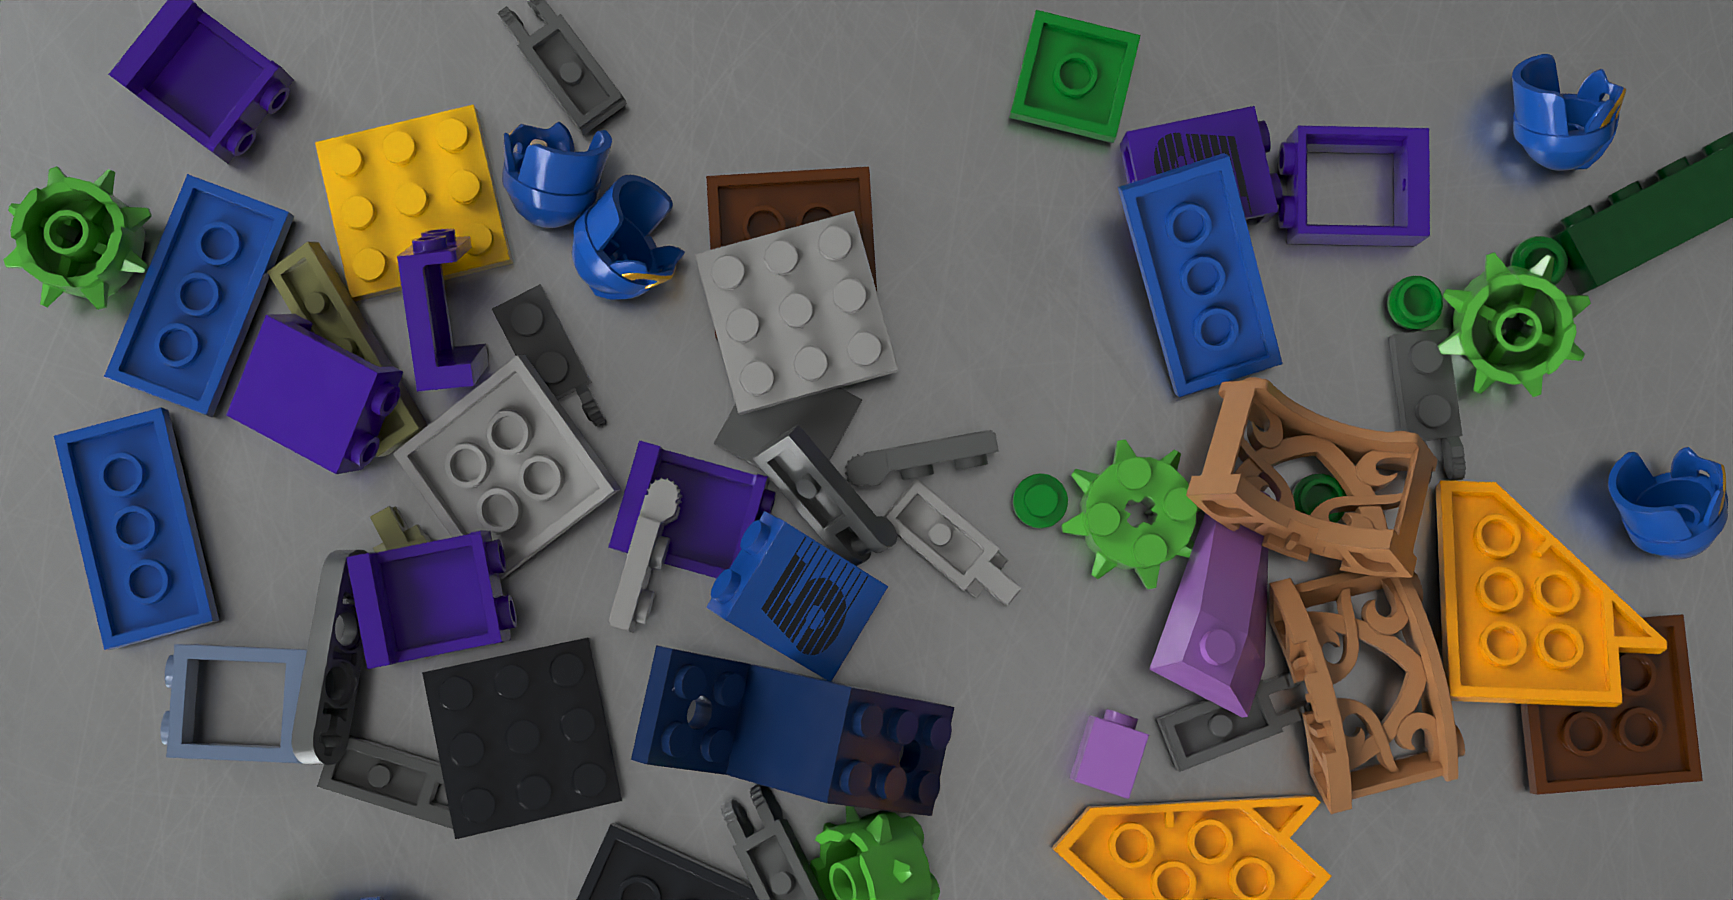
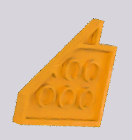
(1523, 610)
(1195, 850)

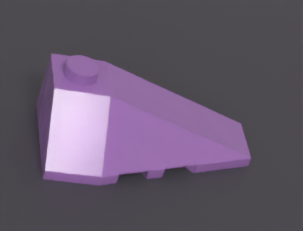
(1219, 619)

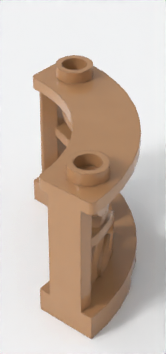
(1237, 498)
(1330, 750)

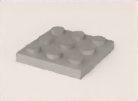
(796, 313)
(507, 464)

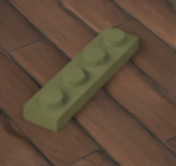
(318, 295)

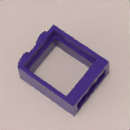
(1411, 184)

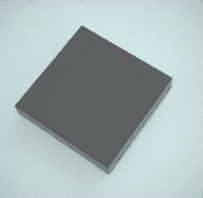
(821, 417)

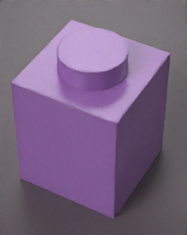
(1110, 753)

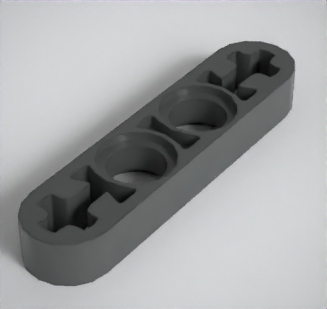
(328, 654)

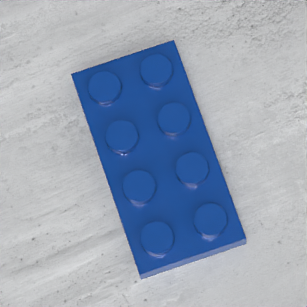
(1200, 274)
(199, 295)
(136, 528)

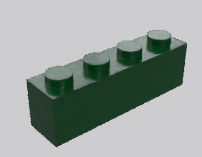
(1649, 219)

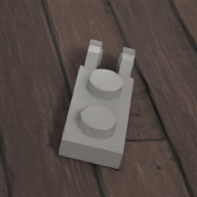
(646, 552)

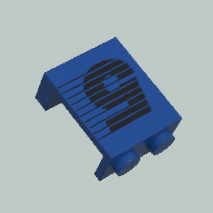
(796, 595)

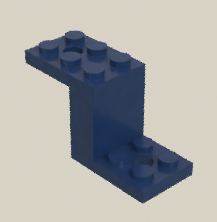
(793, 732)

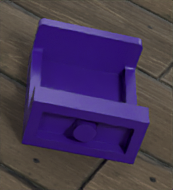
(203, 78)
(434, 357)
(314, 395)
(713, 511)
(431, 598)

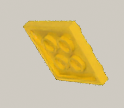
(408, 181)

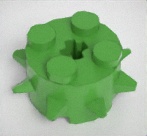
(52, 219)
(1521, 354)
(1105, 520)
(874, 859)

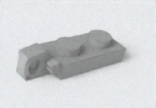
(950, 543)

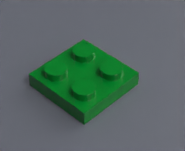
(1075, 76)

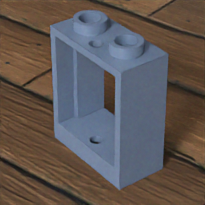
(182, 678)

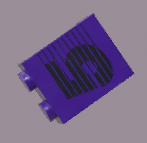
(1186, 141)

